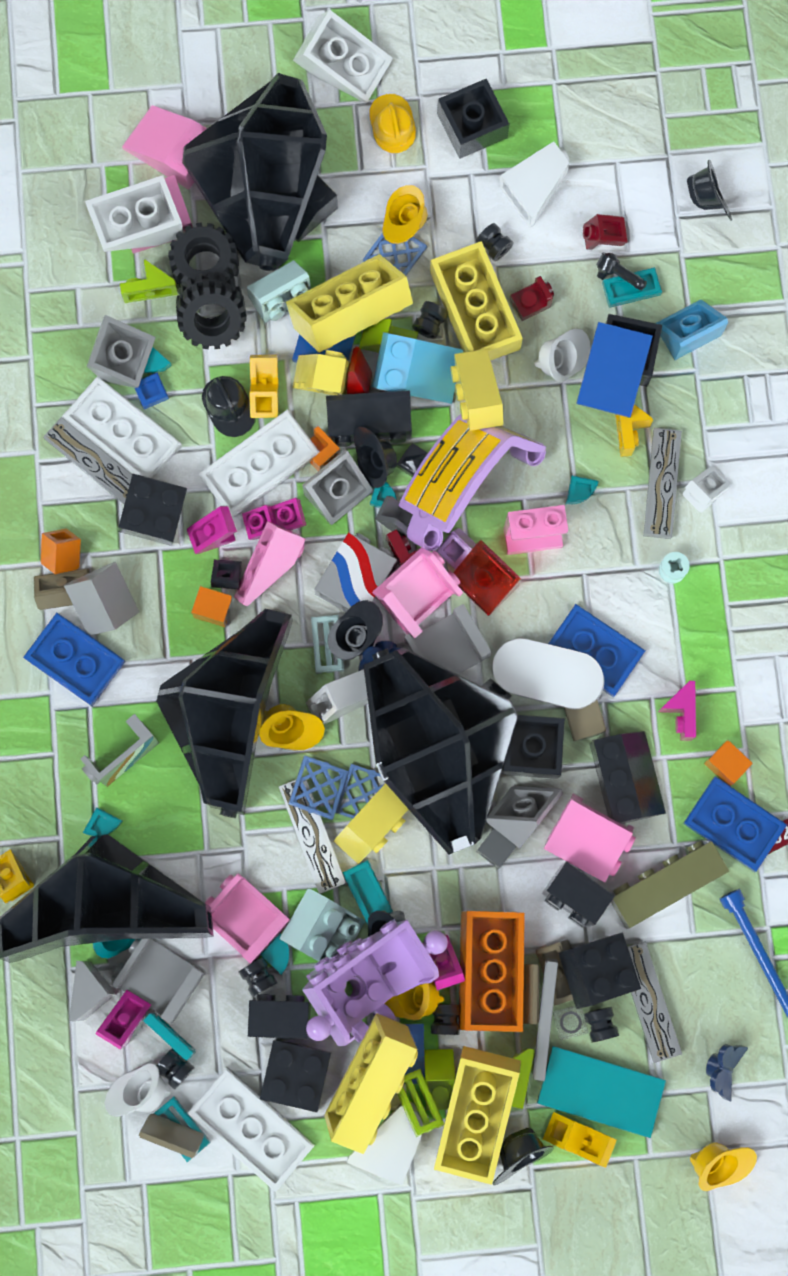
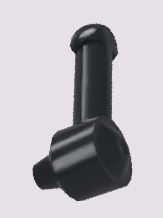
(609, 264)

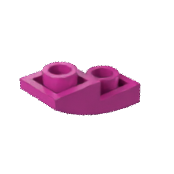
(285, 514)

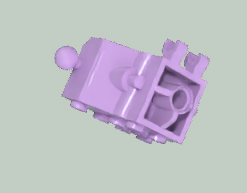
(377, 970)

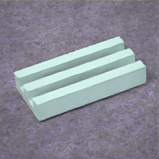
(329, 668)

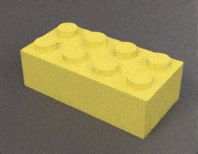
(349, 302)
(475, 302)
(370, 1084)
(477, 1115)

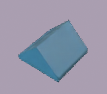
(692, 328)

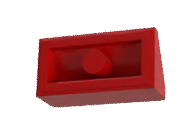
(359, 373)

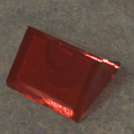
(486, 578)

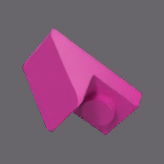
(212, 530)
(684, 703)
(448, 968)
(123, 1020)

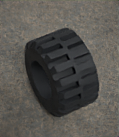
(202, 240)
(210, 291)

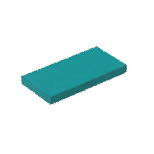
(601, 1092)

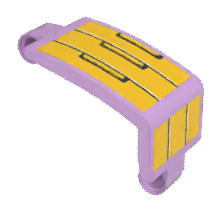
(455, 472)

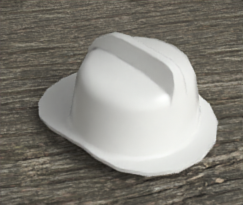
(564, 355)
(136, 1091)

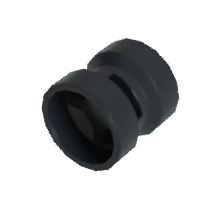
(495, 242)
(430, 319)
(260, 983)
(446, 1020)
(601, 1024)
(178, 1073)

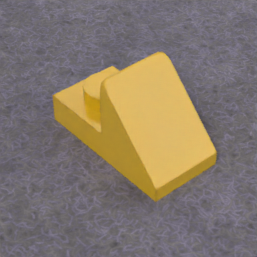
(626, 435)
(13, 878)

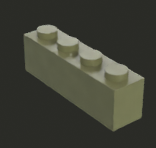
(669, 884)

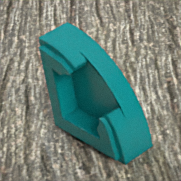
(156, 362)
(580, 489)
(380, 494)
(101, 823)
(277, 954)

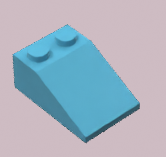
(416, 367)

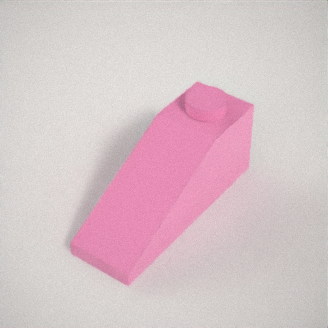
(272, 558)

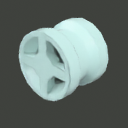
(670, 572)

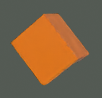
(327, 449)
(60, 551)
(211, 606)
(728, 763)

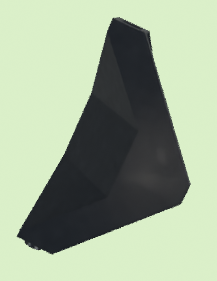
(261, 168)
(220, 707)
(438, 743)
(100, 898)

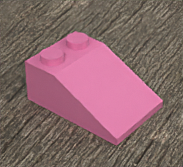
(161, 142)

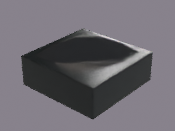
(411, 459)
(226, 574)

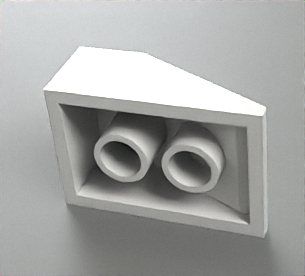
(342, 57)
(135, 216)

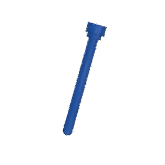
(734, 903)

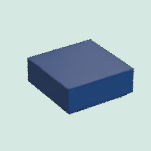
(151, 391)

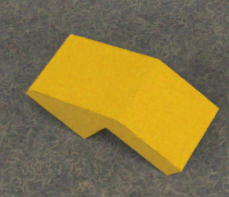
(264, 386)
(579, 1139)

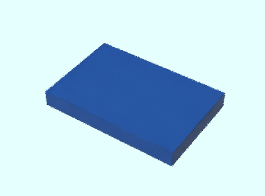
(614, 369)
(608, 647)
(74, 659)
(735, 824)

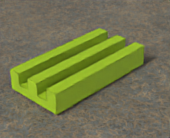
(438, 1121)

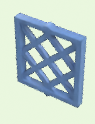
(422, 247)
(372, 773)
(299, 781)

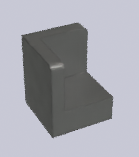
(393, 516)
(496, 848)

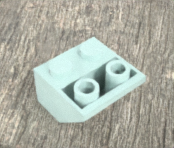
(274, 290)
(320, 926)

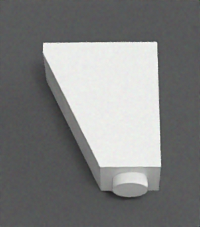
(534, 181)
(339, 697)
(392, 1148)

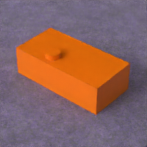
(492, 971)

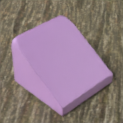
(456, 547)

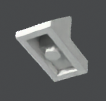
(706, 488)

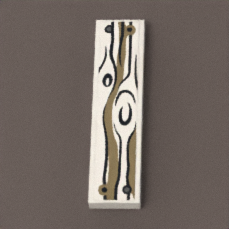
(313, 841)

